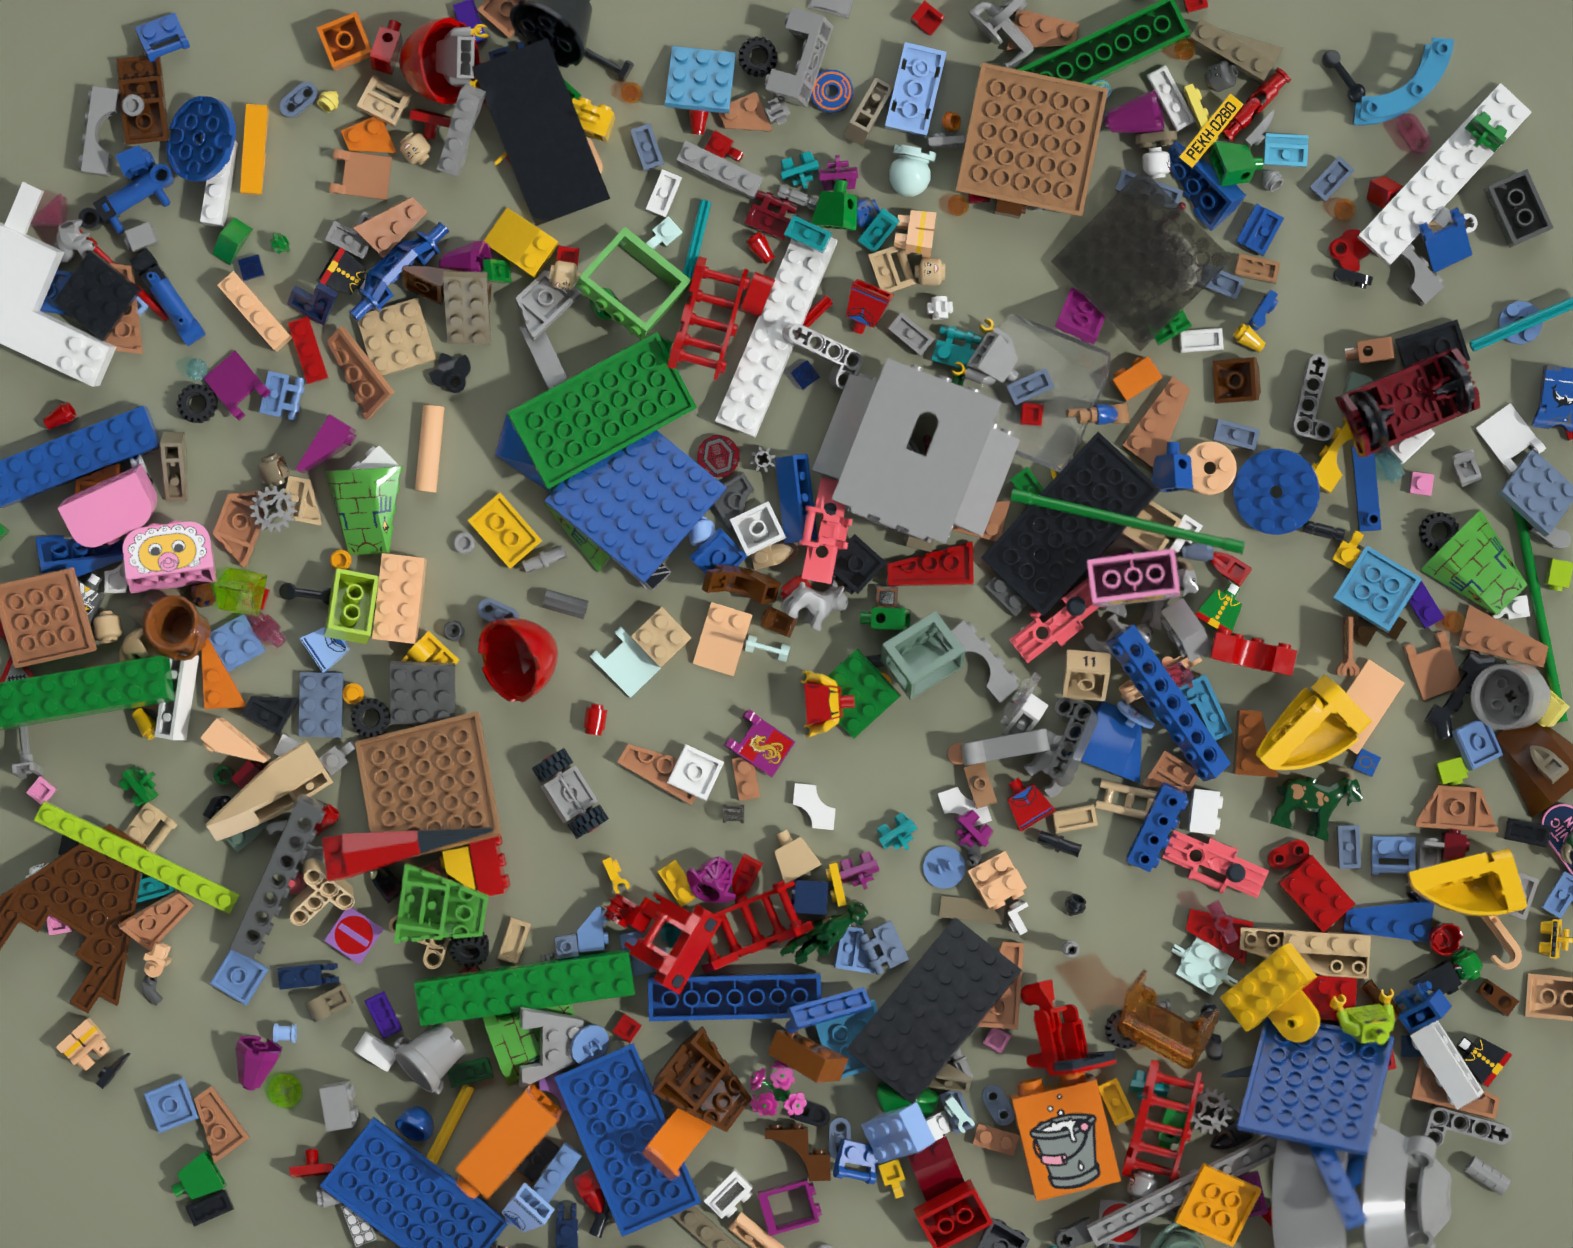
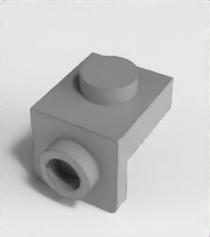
(1466, 467)
(1429, 853)

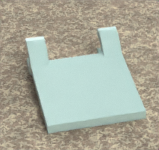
(751, 644)
(628, 664)

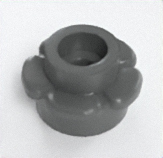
(453, 625)

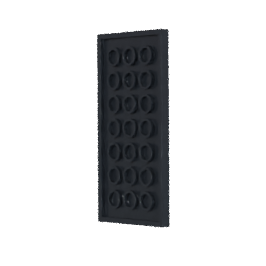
(1050, 548)
(934, 1010)

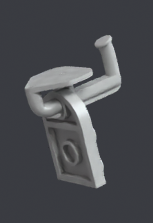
(999, 20)

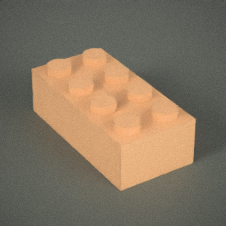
(399, 598)

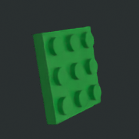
(870, 688)

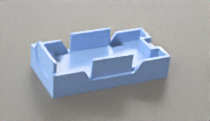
(915, 89)

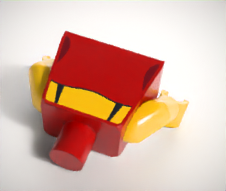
(824, 702)

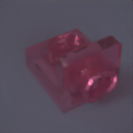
(1180, 675)

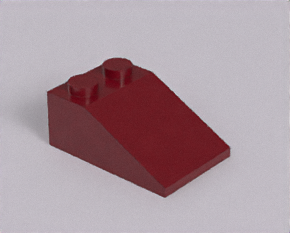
(936, 1168)

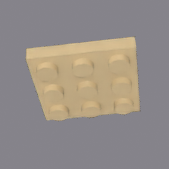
(397, 337)

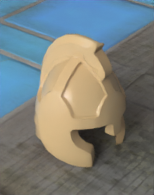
(136, 647)

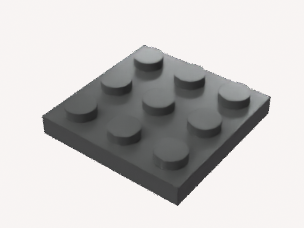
(421, 692)

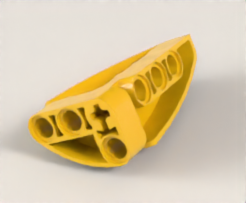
(1313, 728)
(1453, 883)

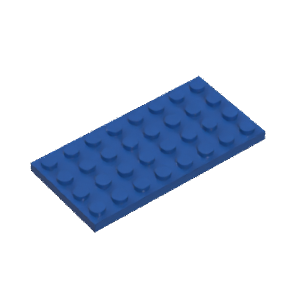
(615, 1122)
(409, 1195)

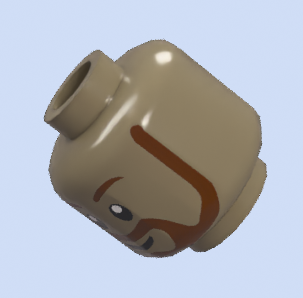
(273, 469)

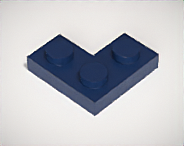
(314, 306)

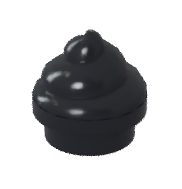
(1075, 904)

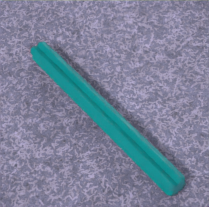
(1522, 324)

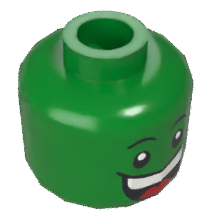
(1467, 965)

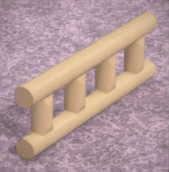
(1131, 792)

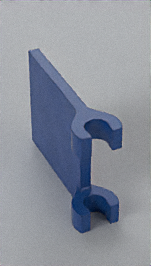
(1447, 244)

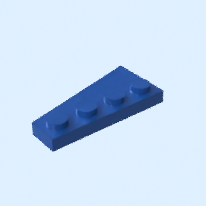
(1399, 921)

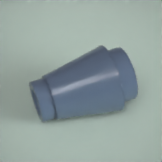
(1198, 552)

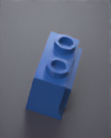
(135, 162)

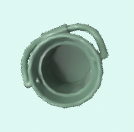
(1177, 1238)

